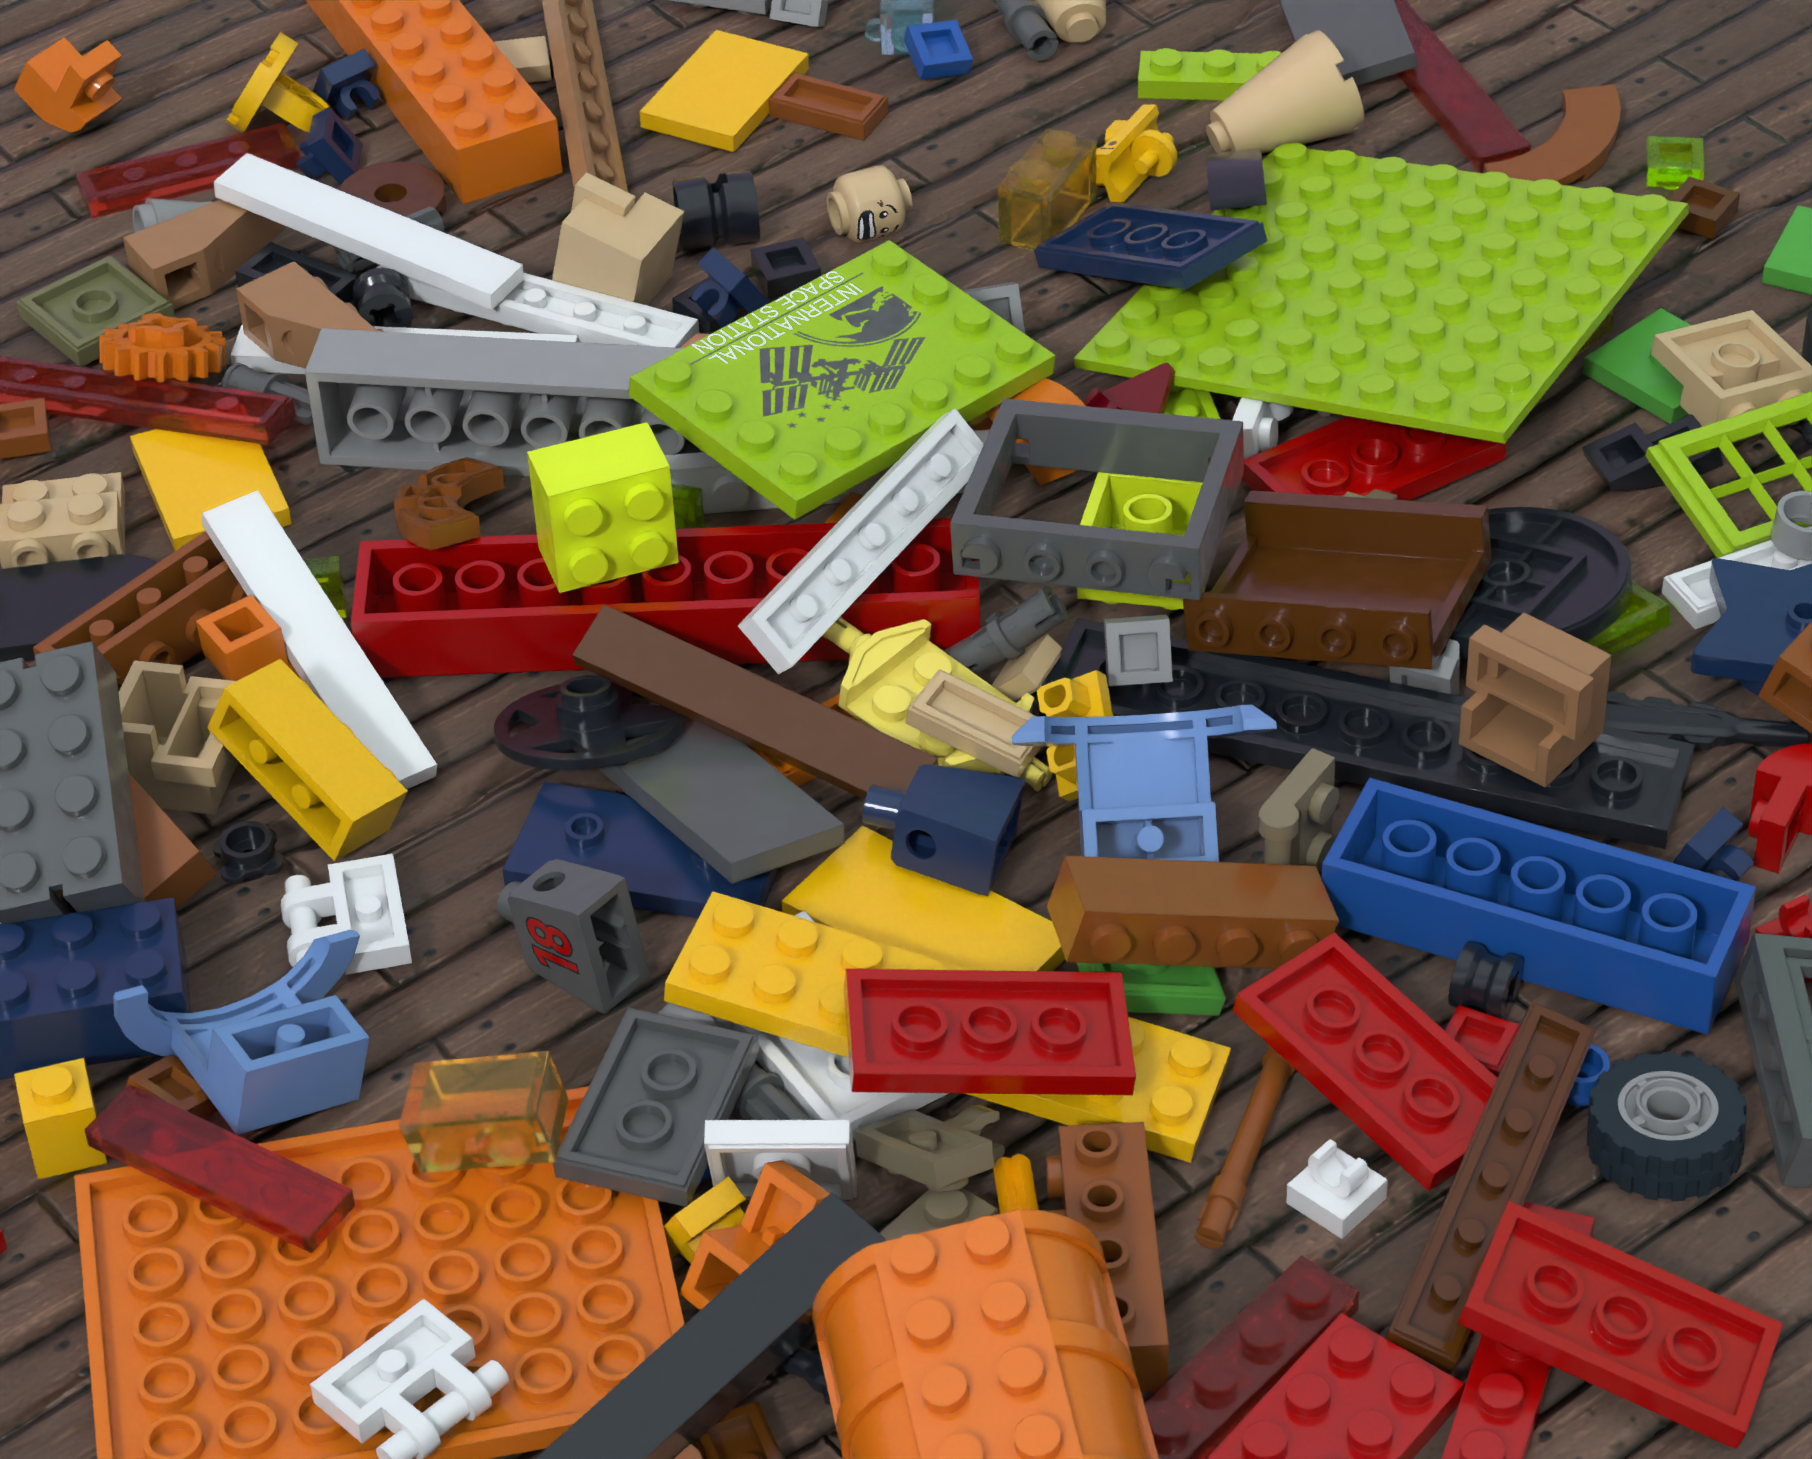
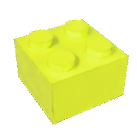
(1143, 506)
(603, 507)

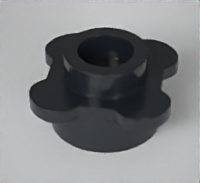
(247, 852)

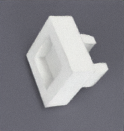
(1336, 1190)

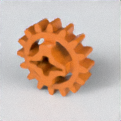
(162, 349)

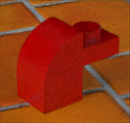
(1781, 804)

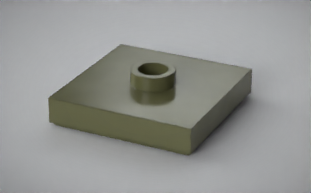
(86, 303)

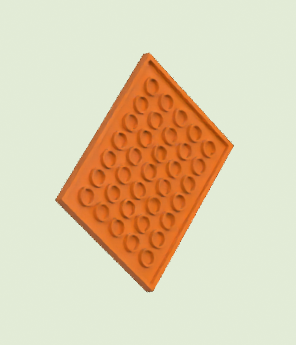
(220, 1328)

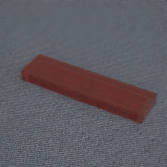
(181, 169)
(220, 1168)

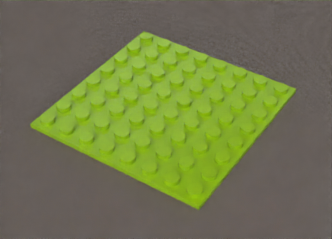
(1397, 293)

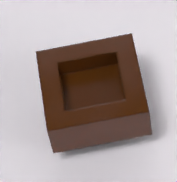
(1708, 206)

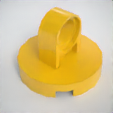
(276, 91)

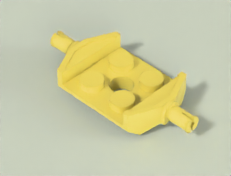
(889, 674)

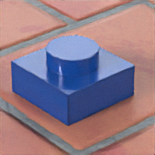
(938, 49)

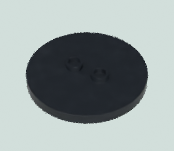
(1550, 569)

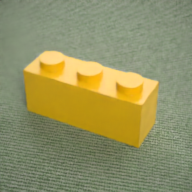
(307, 759)

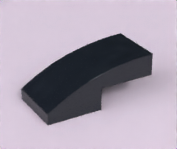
(1235, 179)
(1622, 458)

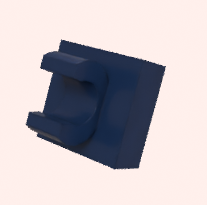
(347, 80)
(330, 148)
(727, 287)
(1711, 851)

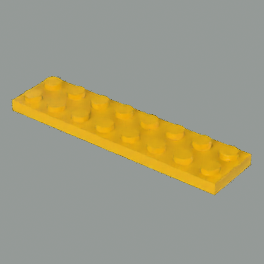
(790, 979)

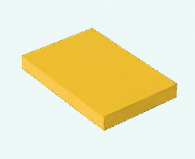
(722, 90)
(200, 473)

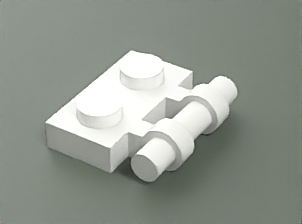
(364, 899)
(397, 1369)

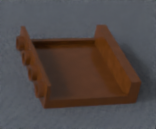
(1344, 580)

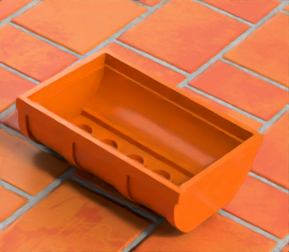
(981, 1346)

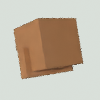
(1534, 697)

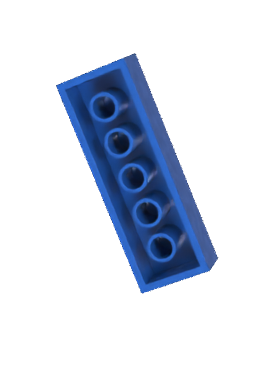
(1571, 907)

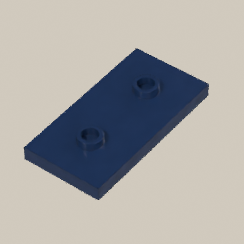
(1150, 245)
(623, 839)

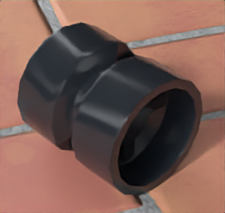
(717, 210)

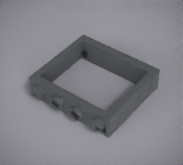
(1106, 443)

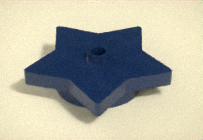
(1759, 619)

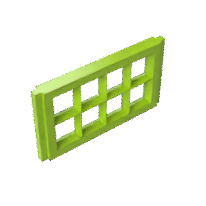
(1700, 502)

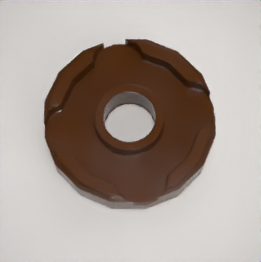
(404, 182)

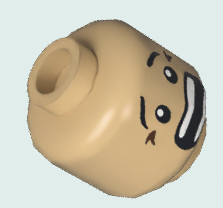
(868, 204)

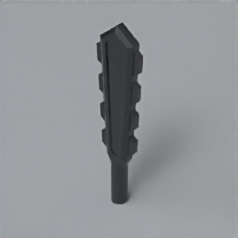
(1697, 723)

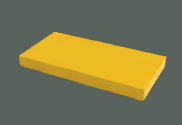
(874, 898)

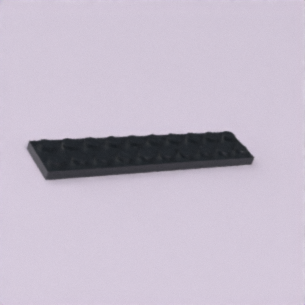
(1402, 735)

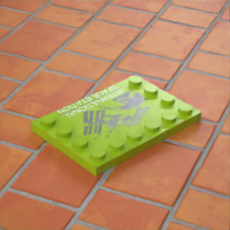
(839, 377)

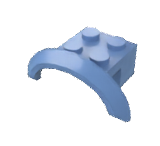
(1145, 778)
(269, 1052)

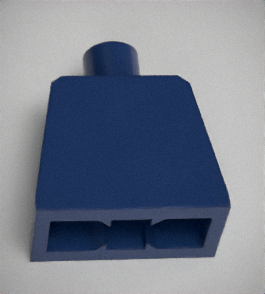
(950, 823)

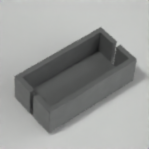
(64, 788)

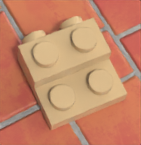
(1731, 366)
(62, 519)

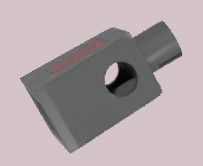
(578, 931)

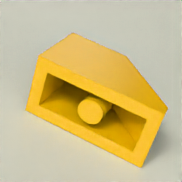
(55, 1111)

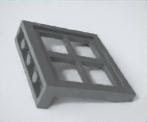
(1780, 1042)

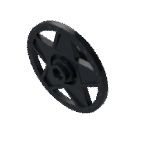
(589, 718)

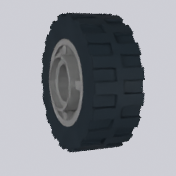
(1666, 1126)

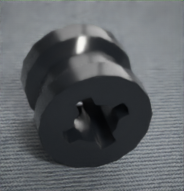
(378, 289)
(1485, 980)

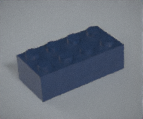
(64, 975)

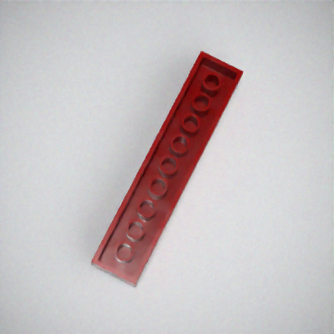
(499, 611)

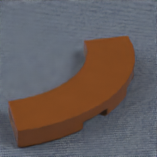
(1578, 144)
(433, 509)

